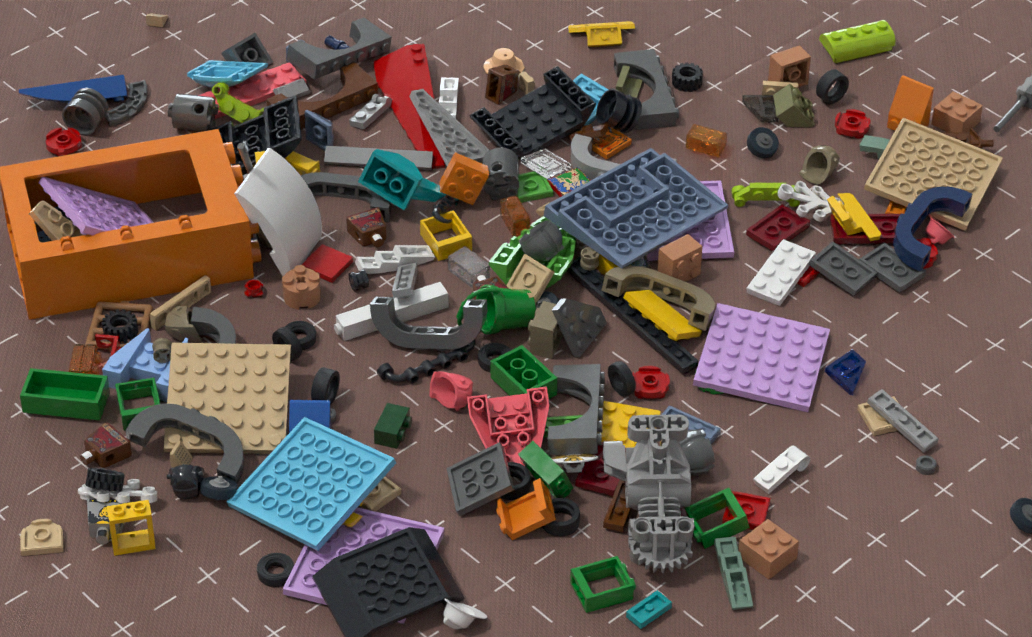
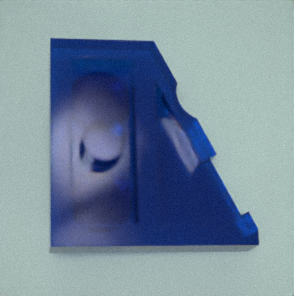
(846, 370)

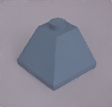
(318, 130)

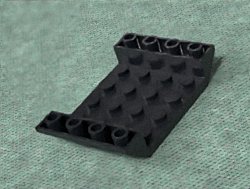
(538, 116)
(385, 582)

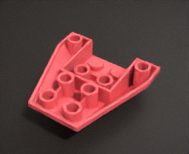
(510, 420)

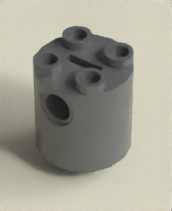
(193, 112)
(503, 173)

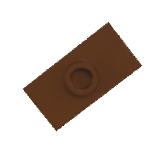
(591, 131)

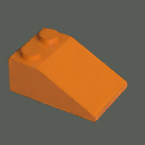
(911, 102)

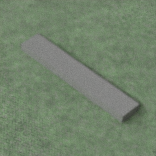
(359, 156)

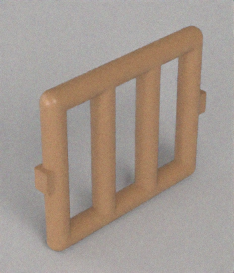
(97, 317)

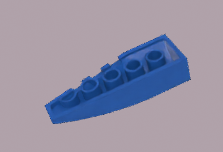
(109, 87)

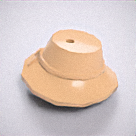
(504, 57)

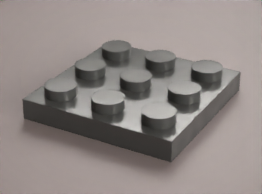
(480, 479)

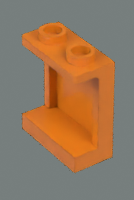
(526, 512)

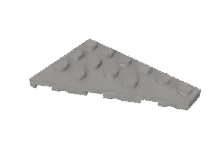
(445, 130)

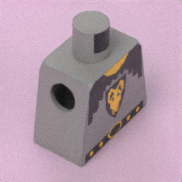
(98, 520)

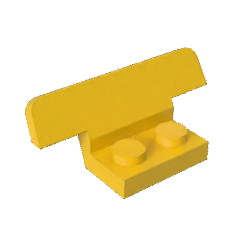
(602, 33)
(853, 216)

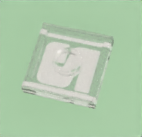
(545, 163)

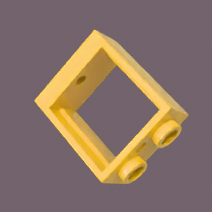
(446, 247)
(136, 540)

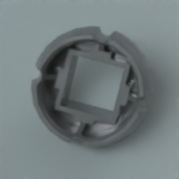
(542, 242)
(698, 452)

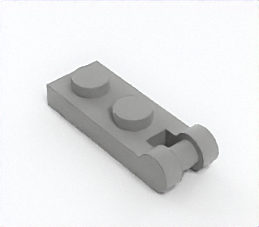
(370, 111)

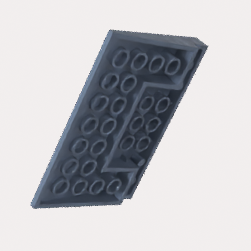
(635, 207)

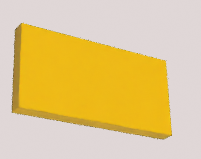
(661, 314)

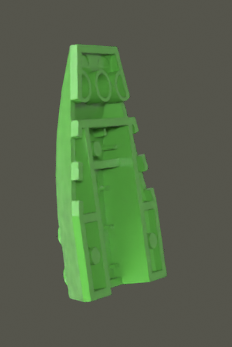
(510, 254)

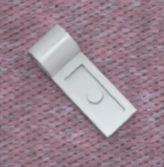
(781, 468)

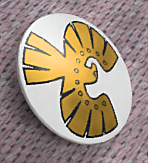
(574, 458)

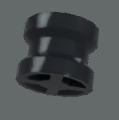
(358, 279)

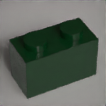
(392, 425)

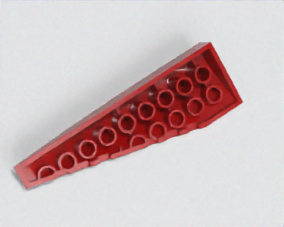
(399, 76)

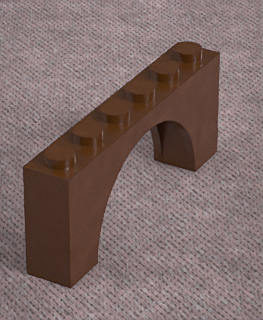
(357, 89)

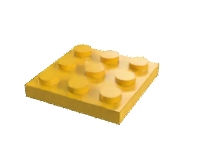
(616, 421)

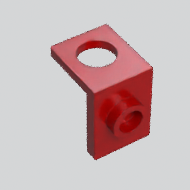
(115, 343)

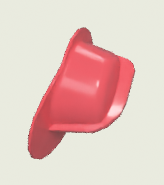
(937, 232)

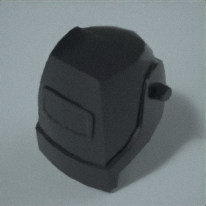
(186, 480)

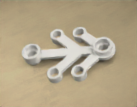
(812, 198)
(123, 496)

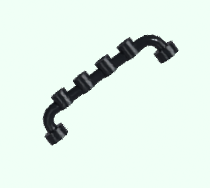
(411, 374)

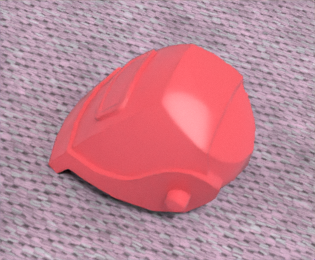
(451, 389)

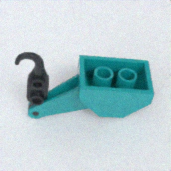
(401, 181)

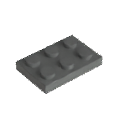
(843, 268)
(891, 268)

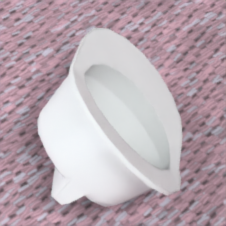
(460, 615)

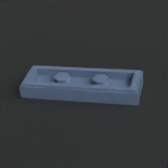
(711, 431)

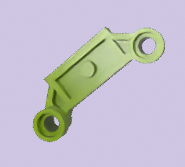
(233, 106)
(759, 192)

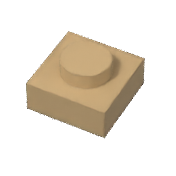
(526, 83)

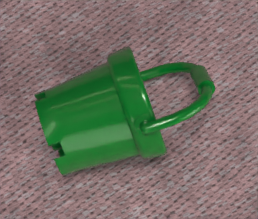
(505, 308)

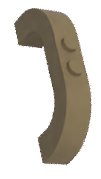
(664, 286)

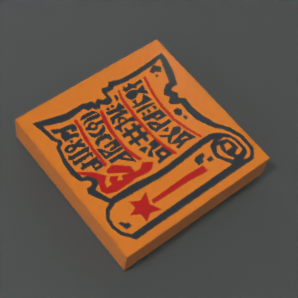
(610, 143)

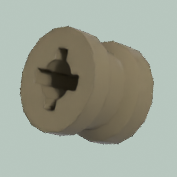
(589, 259)
(162, 350)

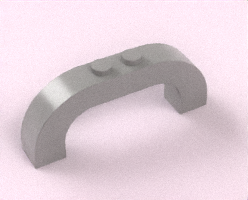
(581, 157)

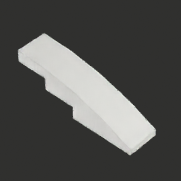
(449, 95)
(390, 260)

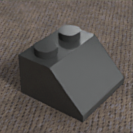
(248, 50)

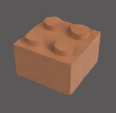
(790, 66)
(957, 113)
(681, 258)
(768, 549)

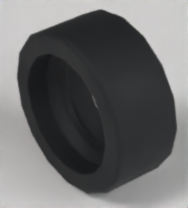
(837, 91)
(325, 385)
(521, 472)
(567, 527)

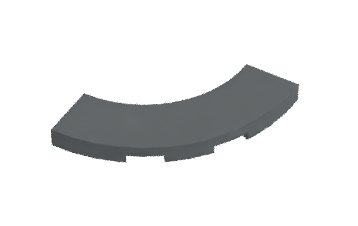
(136, 101)

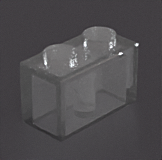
(468, 266)

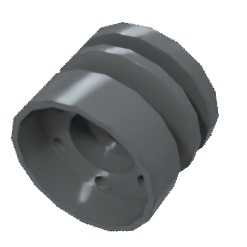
(85, 111)

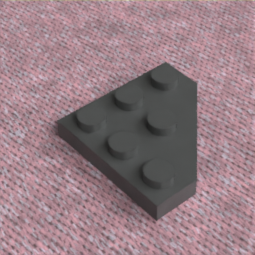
(578, 323)

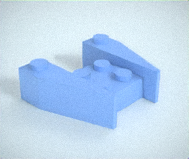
(137, 362)

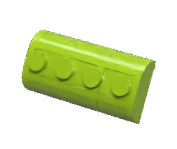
(859, 41)

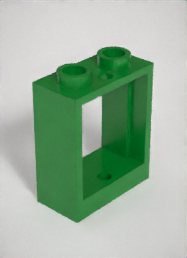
(128, 391)
(543, 467)
(711, 505)
(612, 566)

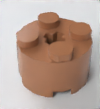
(301, 287)

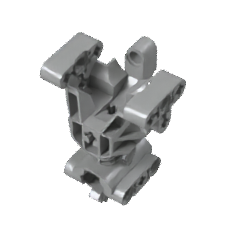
(656, 487)

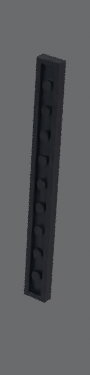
(657, 338)

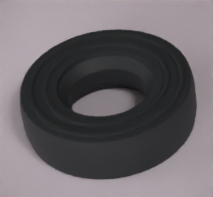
(304, 327)
(285, 335)
(490, 349)
(621, 378)
(270, 560)

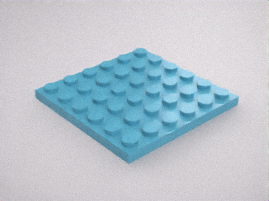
(311, 483)

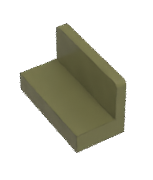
(628, 85)

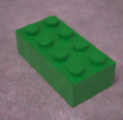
(65, 394)

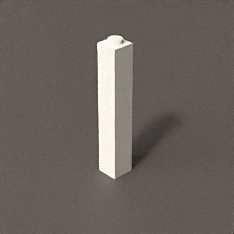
(421, 302)

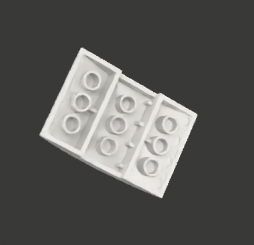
(283, 208)

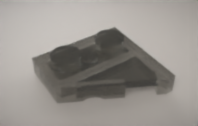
(761, 106)

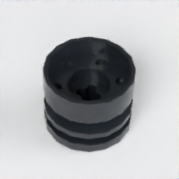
(619, 110)

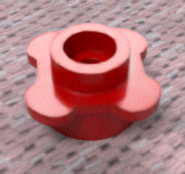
(253, 288)

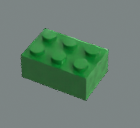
(522, 371)

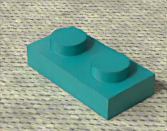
(649, 609)

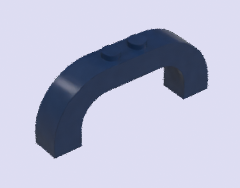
(935, 199)

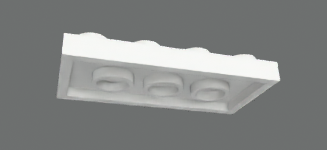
(781, 272)

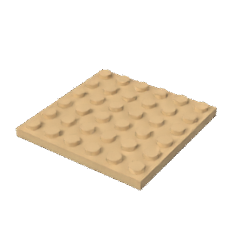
(926, 159)
(235, 384)

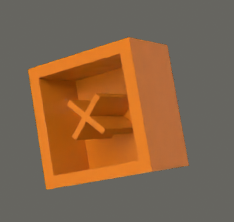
(464, 178)

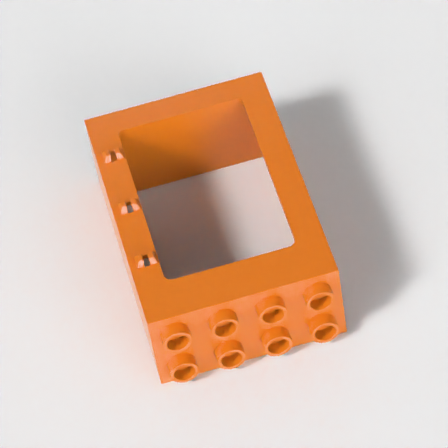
(135, 259)

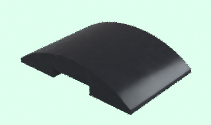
(275, 129)

